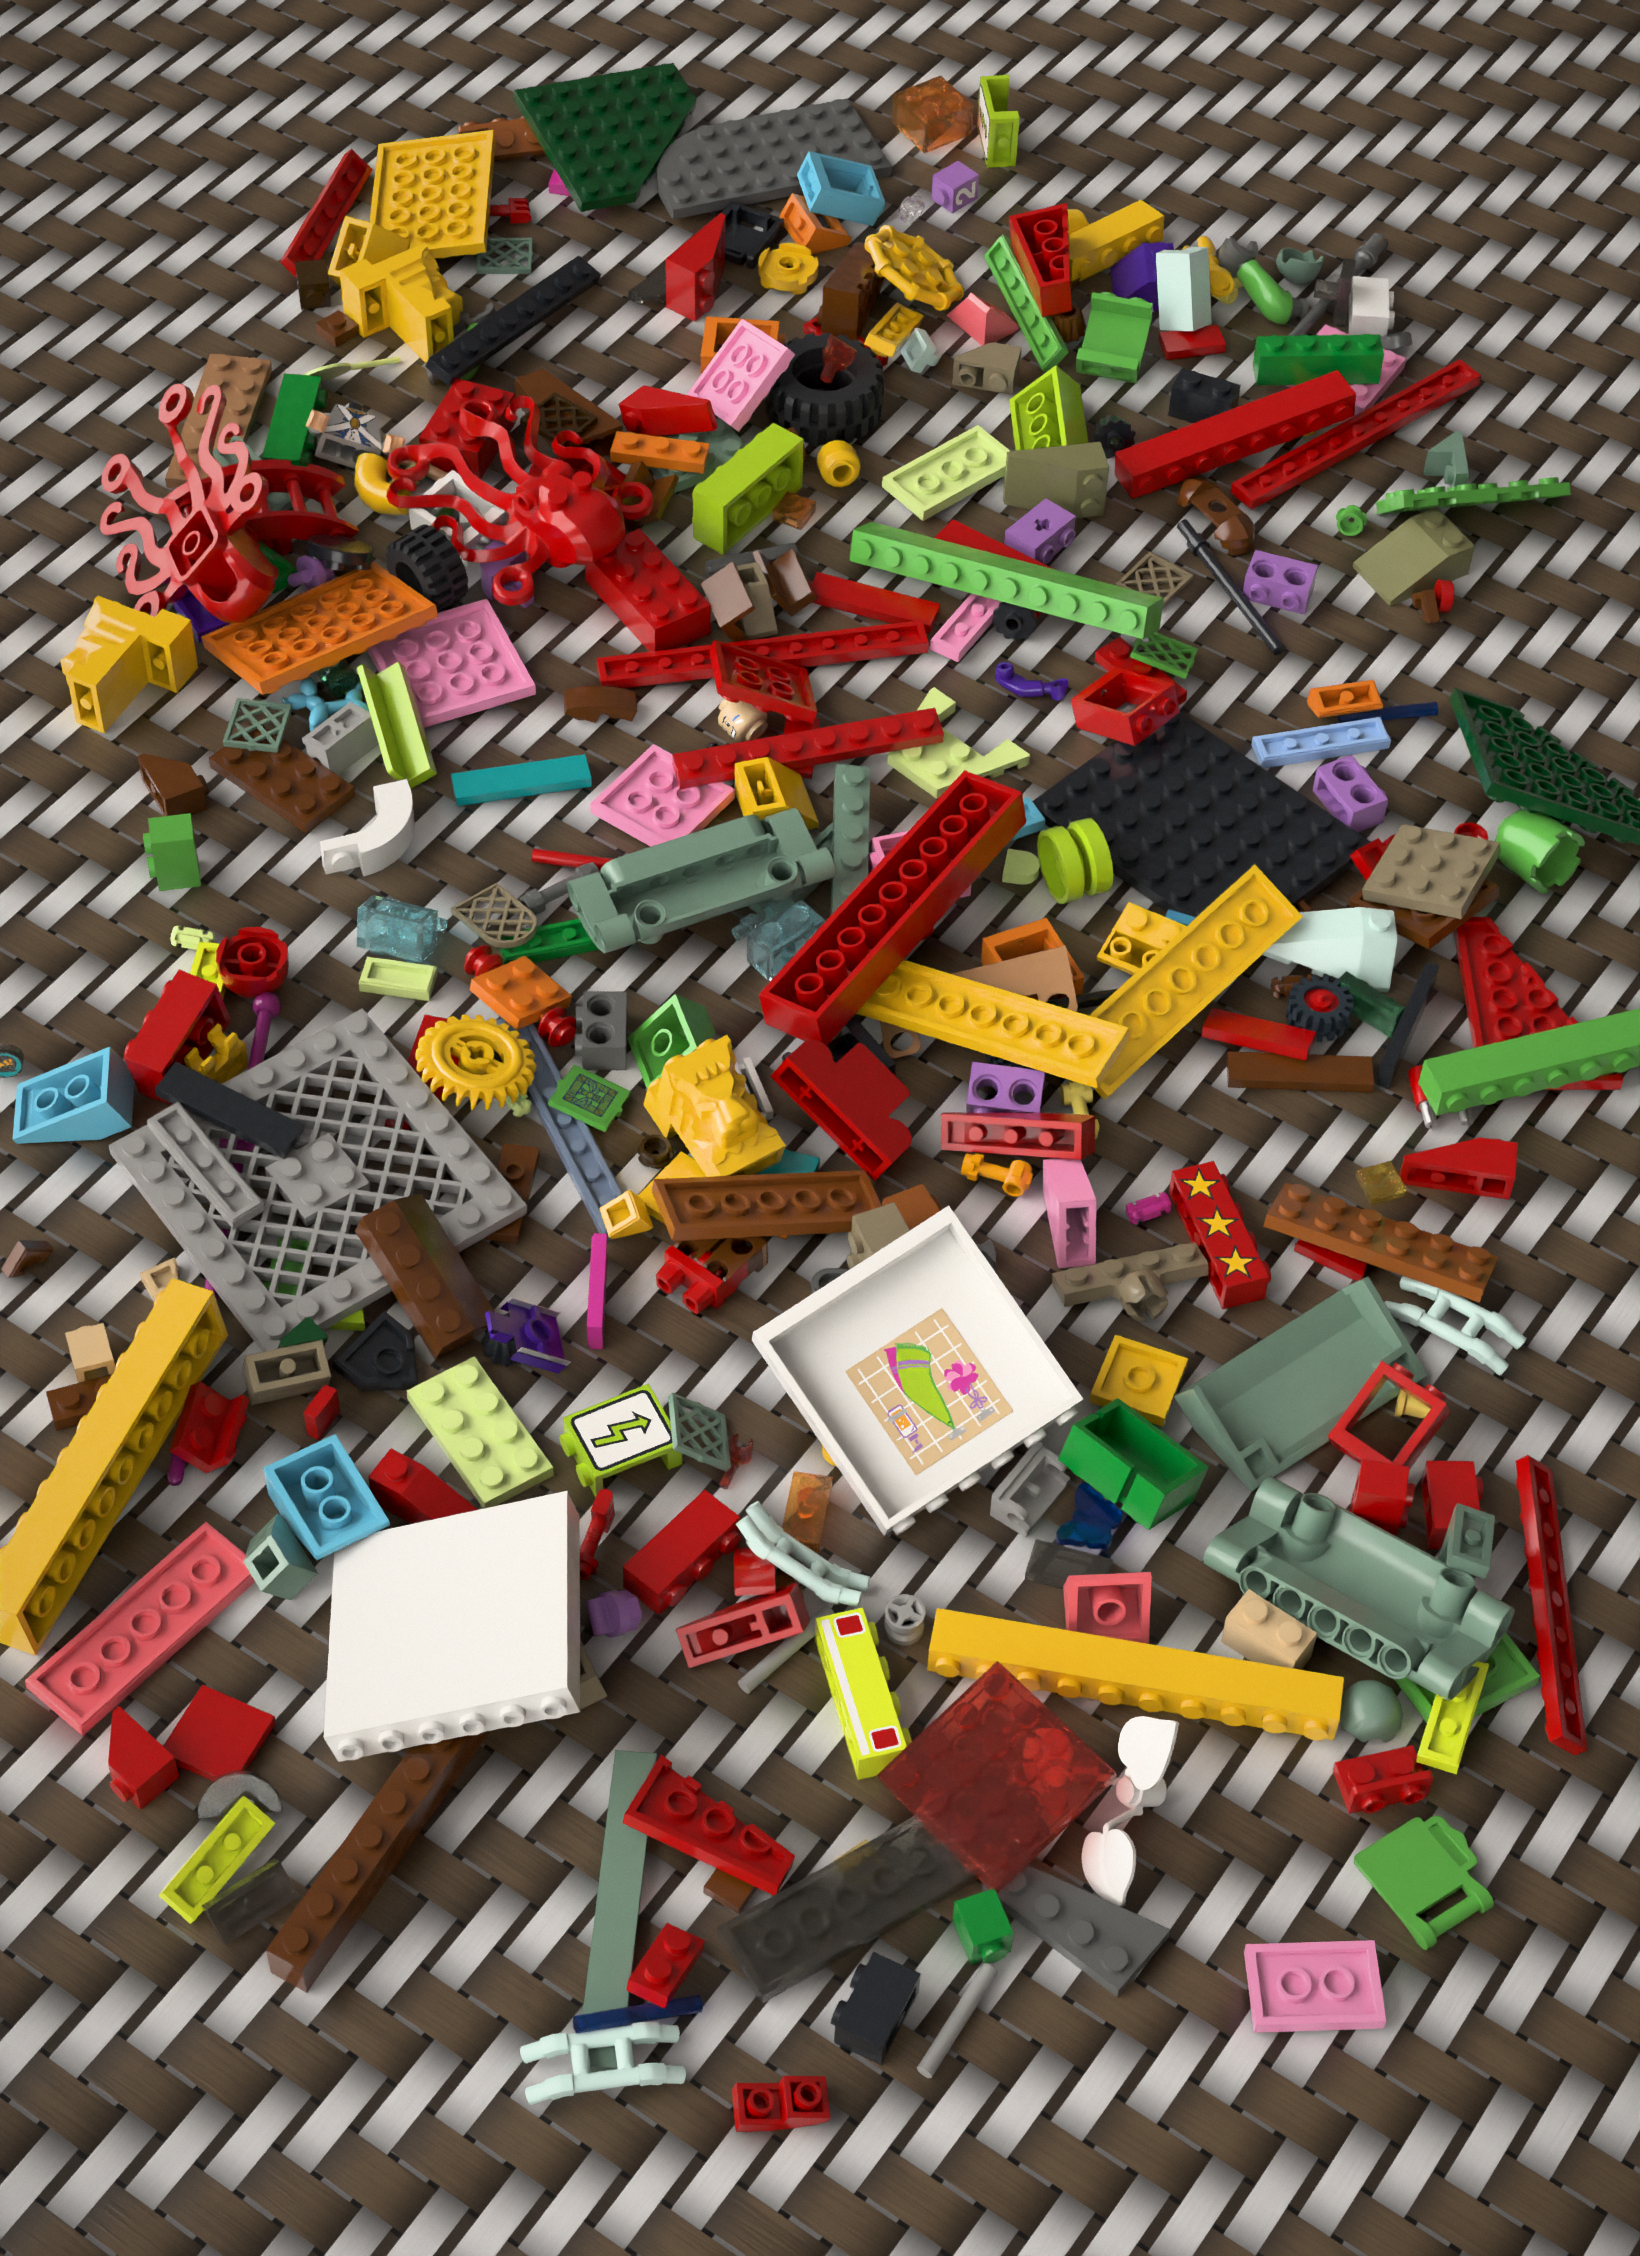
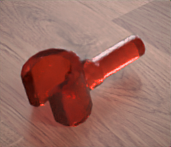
(738, 1457)

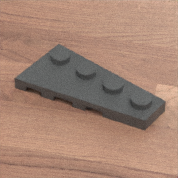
(1084, 1928)

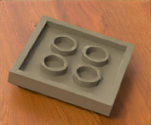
(1431, 871)

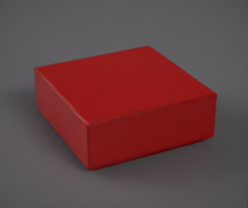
(321, 1412)

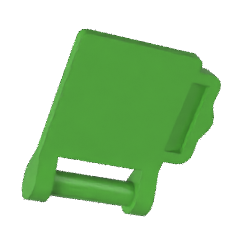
(1421, 1868)

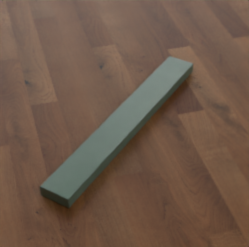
(617, 1899)

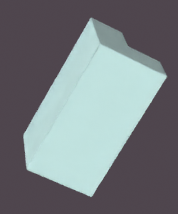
(1183, 289)

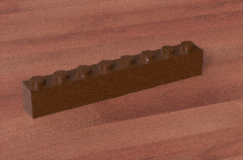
(367, 1858)

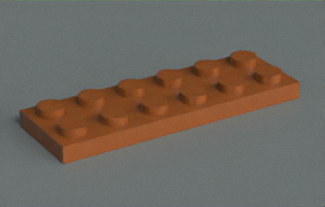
(763, 1204)
(1381, 1241)

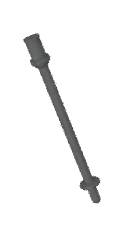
(1366, 257)

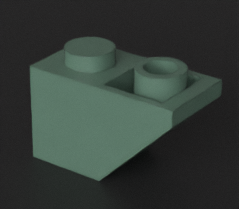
(278, 1560)

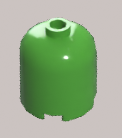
(1538, 849)

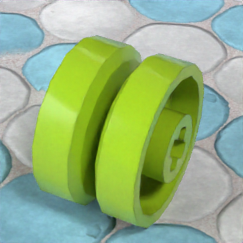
(1075, 860)

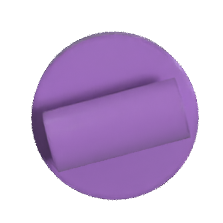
(310, 573)
(614, 1613)

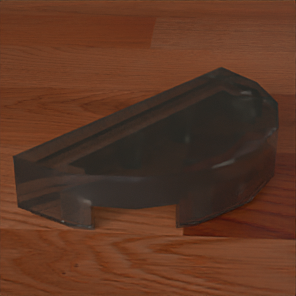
(650, 289)
(230, 1787)

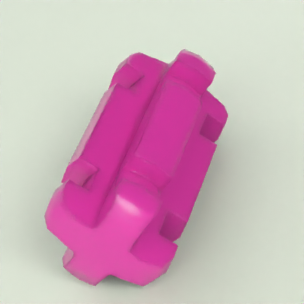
(1148, 1208)

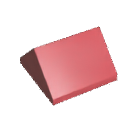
(1109, 1605)

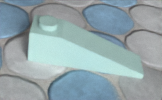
(1342, 941)

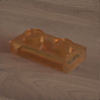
(807, 1508)

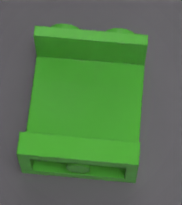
(1115, 337)

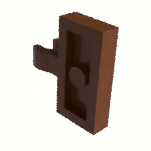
(74, 1401)

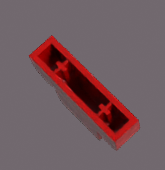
(849, 1101)

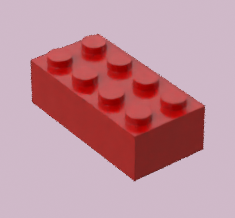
(650, 594)

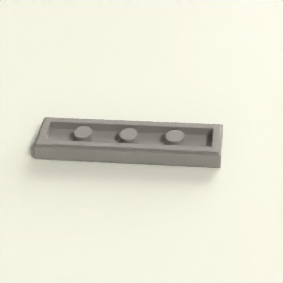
(206, 1165)

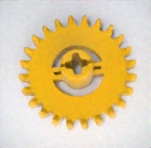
(477, 1072)

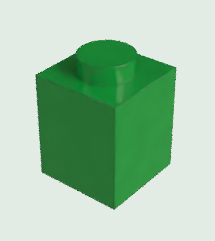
(983, 1927)

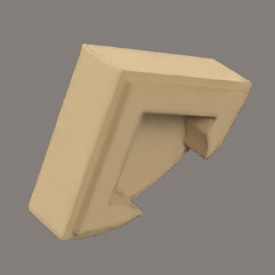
(158, 1277)

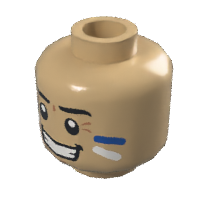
(742, 720)

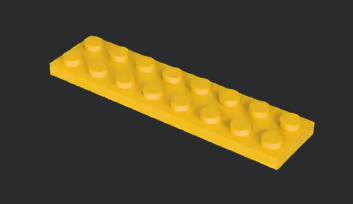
(1194, 970)
(998, 1023)

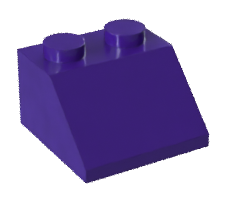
(1137, 273)

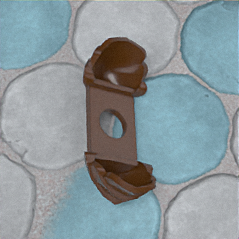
(1233, 526)

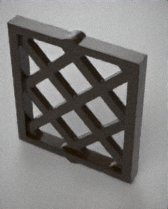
(569, 407)

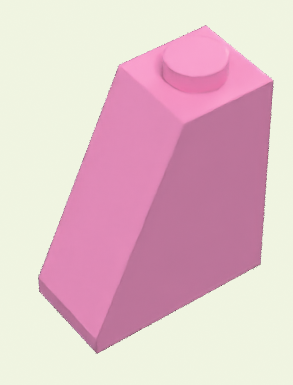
(1070, 1212)

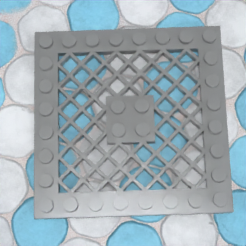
(322, 1179)

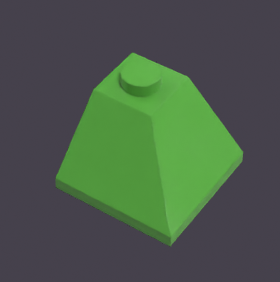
(672, 1030)

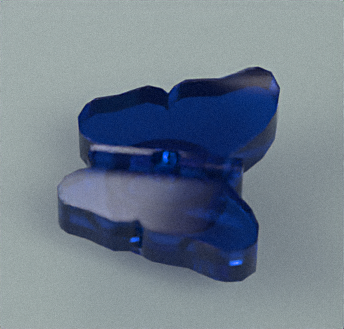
(1091, 1521)

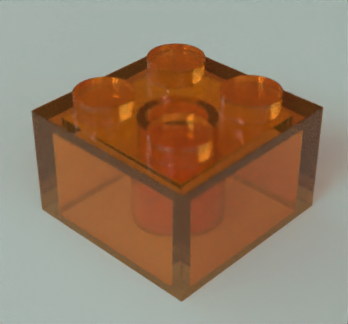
(932, 114)

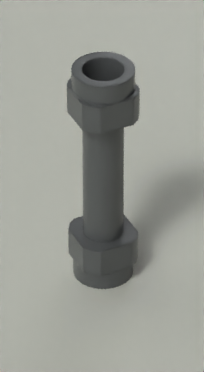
(536, 900)

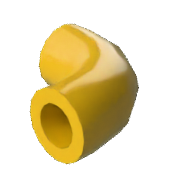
(372, 484)

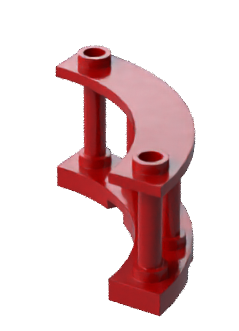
(296, 480)

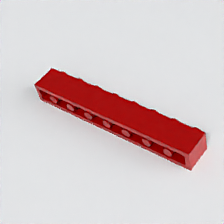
(1234, 434)

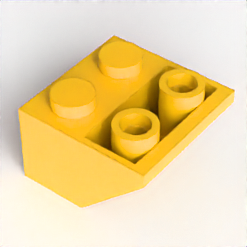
(364, 241)
(769, 788)
(1137, 938)

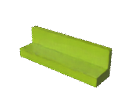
(397, 724)

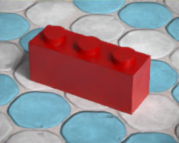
(682, 1552)

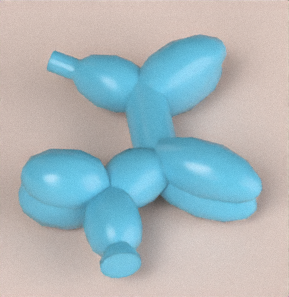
(319, 708)

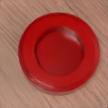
(1444, 595)

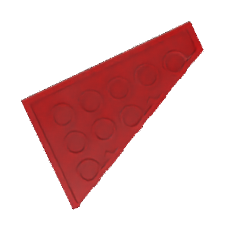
(1508, 996)

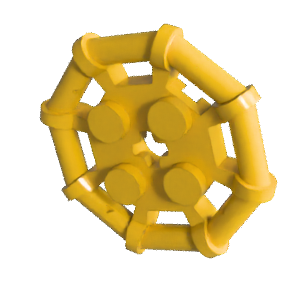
(914, 268)

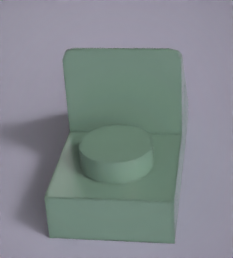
(1448, 460)
(1469, 1541)

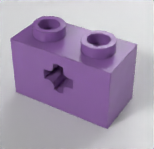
(1042, 531)

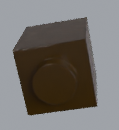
(313, 284)

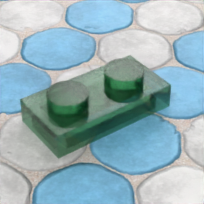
(1373, 1006)

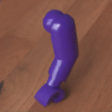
(1022, 687)

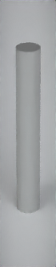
(780, 1654)
(957, 2020)

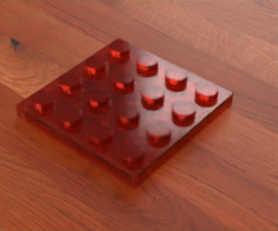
(997, 1777)

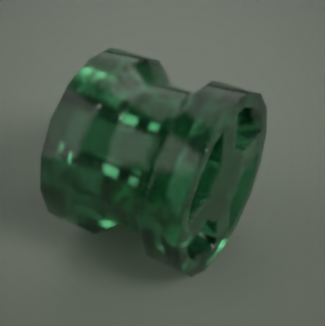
(339, 679)

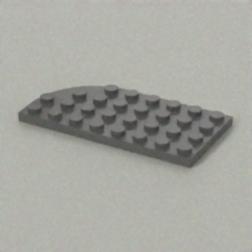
(760, 156)

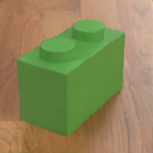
(173, 852)

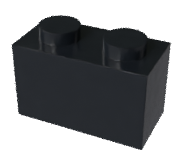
(1201, 396)
(875, 2007)

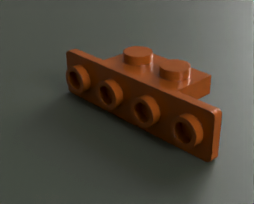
(512, 137)

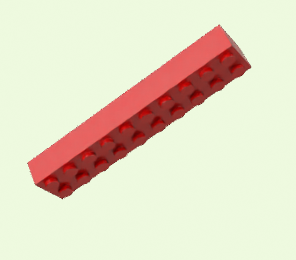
(892, 909)

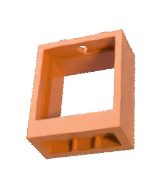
(719, 329)
(1033, 938)

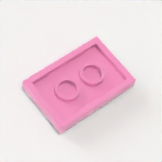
(1314, 1986)

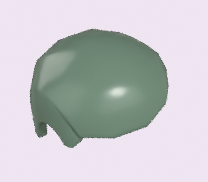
(1298, 267)
(1371, 1711)

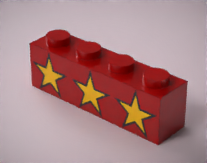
(1219, 1231)

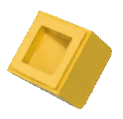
(626, 1215)

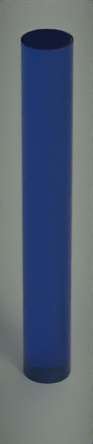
(1394, 712)
(636, 2014)

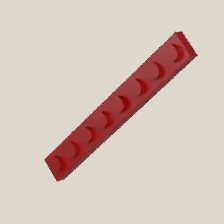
(811, 746)
(1550, 1606)

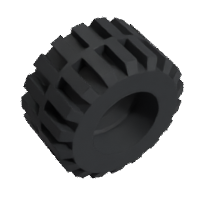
(428, 565)

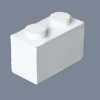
(1370, 306)

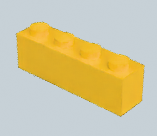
(1113, 238)

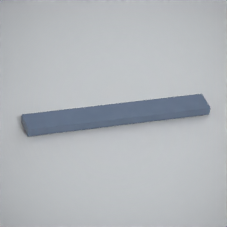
(569, 1135)

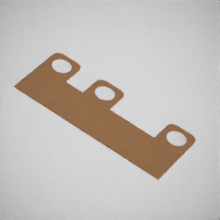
(1036, 973)

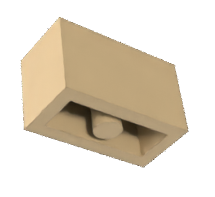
(1267, 1633)

